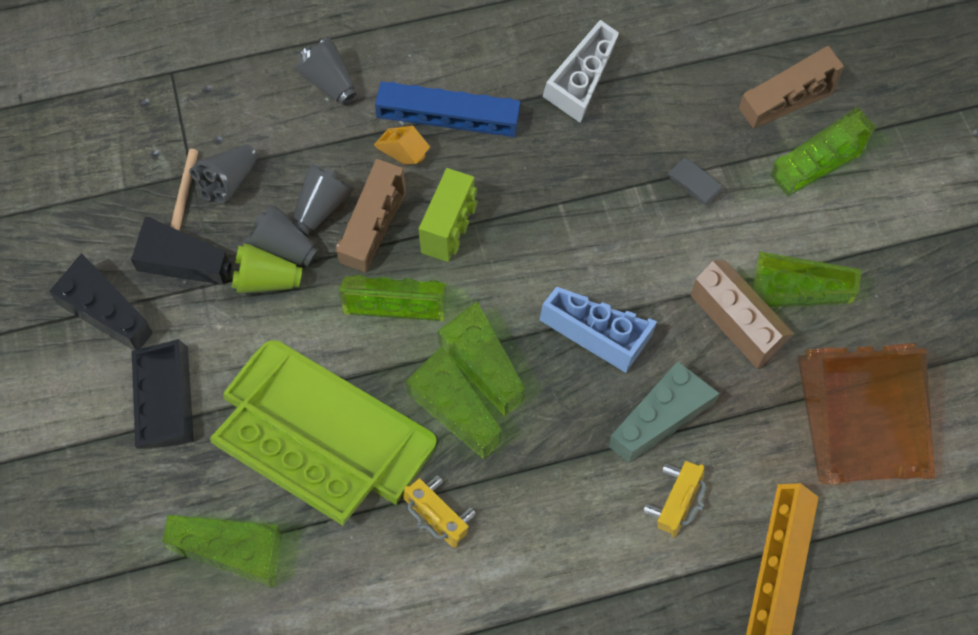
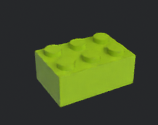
(448, 215)

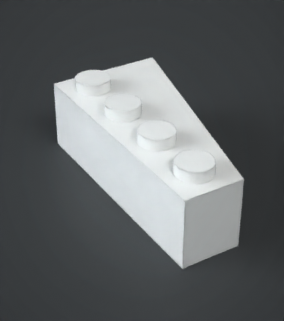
(579, 74)

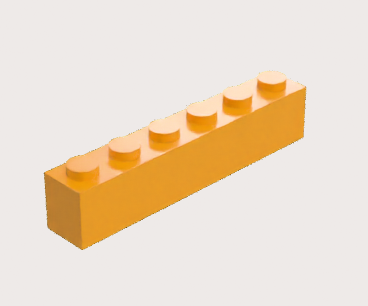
(783, 561)

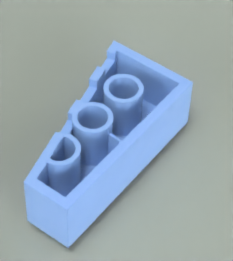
(597, 327)

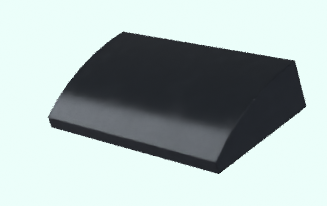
(162, 395)

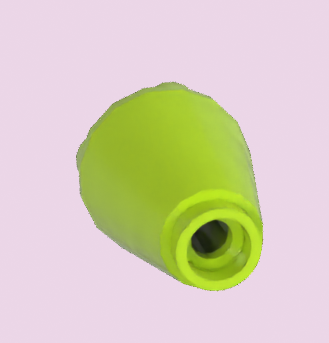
(263, 271)

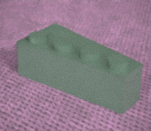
(668, 406)

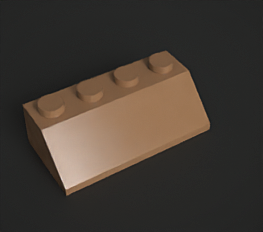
(740, 312)

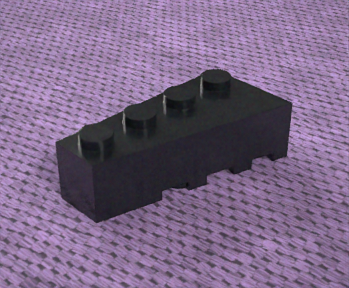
(100, 304)

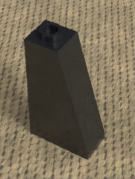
(178, 255)

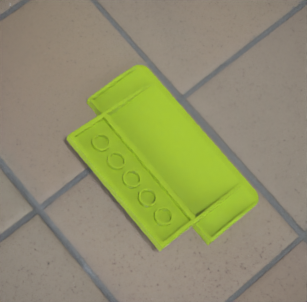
(319, 433)

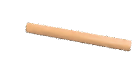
(183, 190)

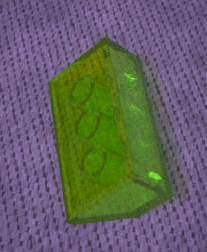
(393, 298)

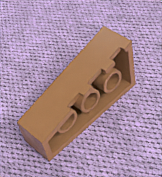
(793, 88)
(372, 215)

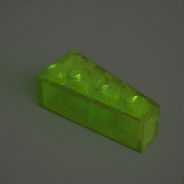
(824, 152)
(803, 282)
(481, 356)
(452, 401)
(228, 545)

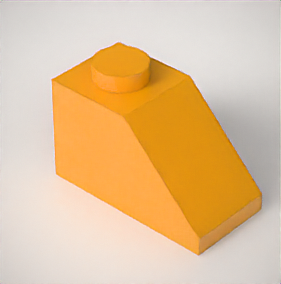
(403, 144)

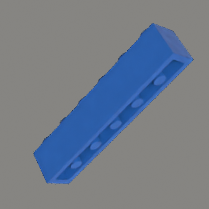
(448, 109)

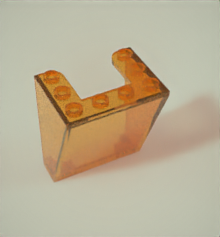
(868, 412)

